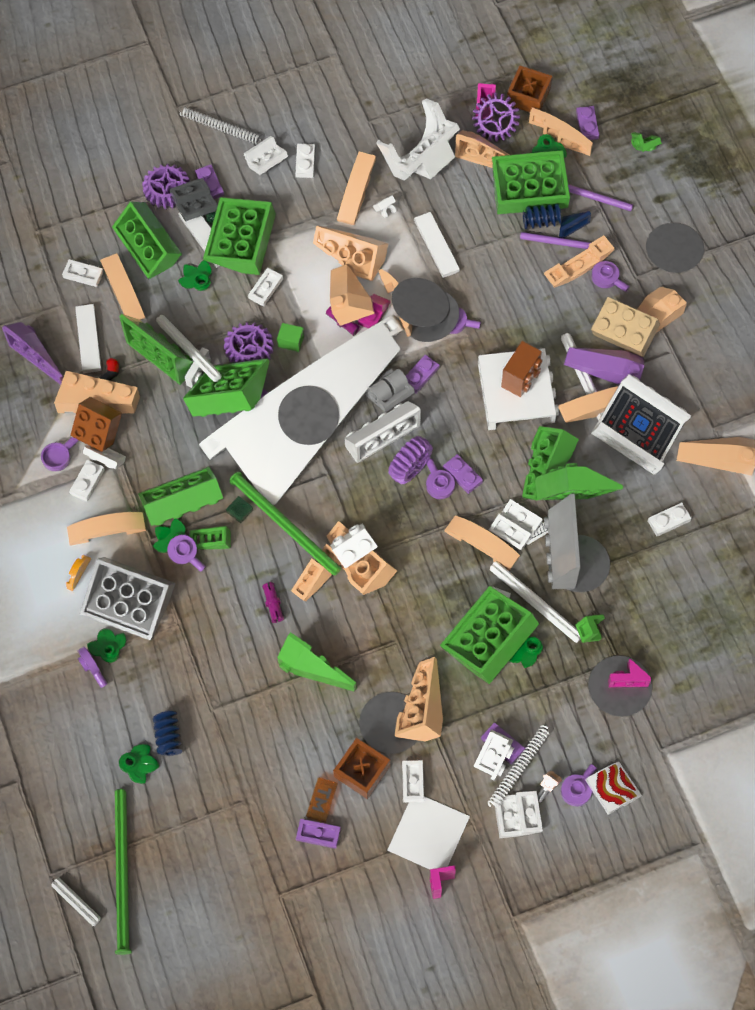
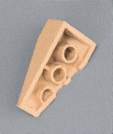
(476, 148)
(361, 253)
(348, 297)
(664, 305)
(727, 454)
(369, 571)
(423, 708)

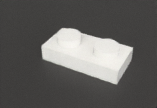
(305, 160)
(83, 273)
(265, 287)
(195, 371)
(109, 457)
(87, 480)
(669, 519)
(413, 781)

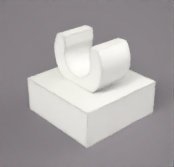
(384, 204)

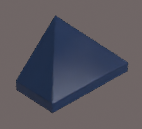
(573, 223)

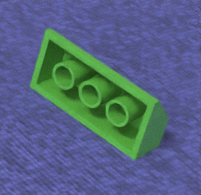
(146, 239)
(180, 496)

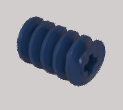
(541, 216)
(165, 733)

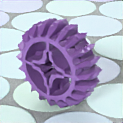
(490, 102)
(161, 181)
(246, 338)
(410, 460)

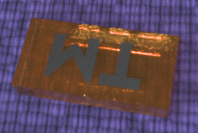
(321, 800)

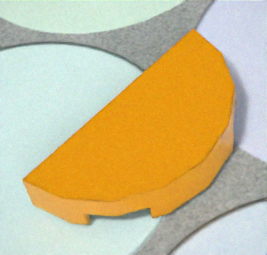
(77, 571)

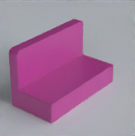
(438, 875)

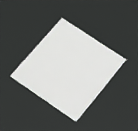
(428, 833)

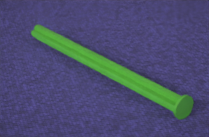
(285, 523)
(121, 873)

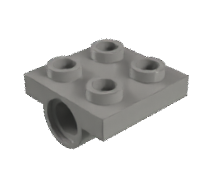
(389, 389)

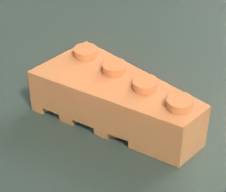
(79, 387)

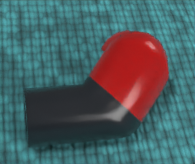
(112, 369)

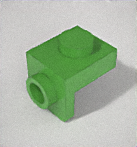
(646, 144)

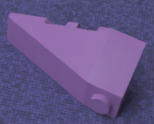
(26, 343)
(605, 364)

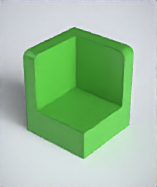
(290, 337)
(588, 628)

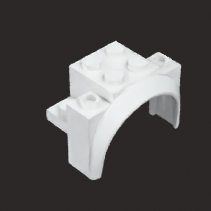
(431, 152)

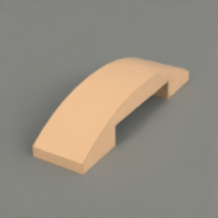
(580, 264)
(390, 284)
(106, 525)
(483, 540)

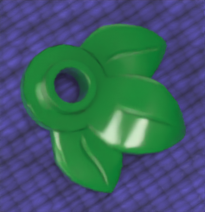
(553, 146)
(195, 275)
(165, 534)
(105, 643)
(527, 655)
(142, 763)

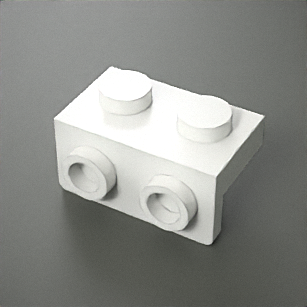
(265, 155)
(353, 545)
(493, 754)

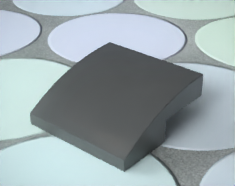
(193, 199)

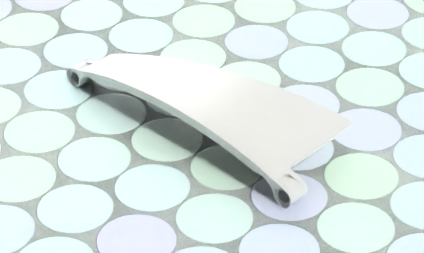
(256, 437)

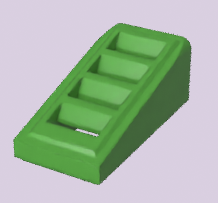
(217, 531)

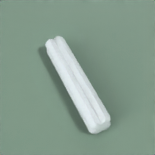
(76, 902)

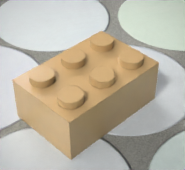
(625, 327)

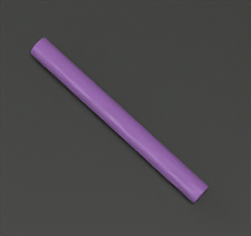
(601, 198)
(554, 240)

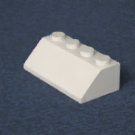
(383, 431)

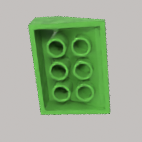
(530, 181)
(240, 234)
(156, 348)
(235, 391)
(573, 480)
(490, 634)

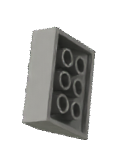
(562, 544)
(126, 598)

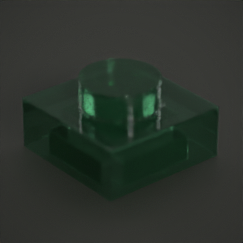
(239, 509)

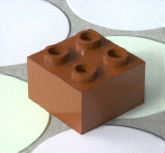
(529, 89)
(521, 369)
(96, 424)
(361, 768)

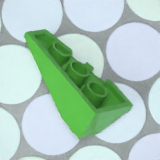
(550, 450)
(301, 661)

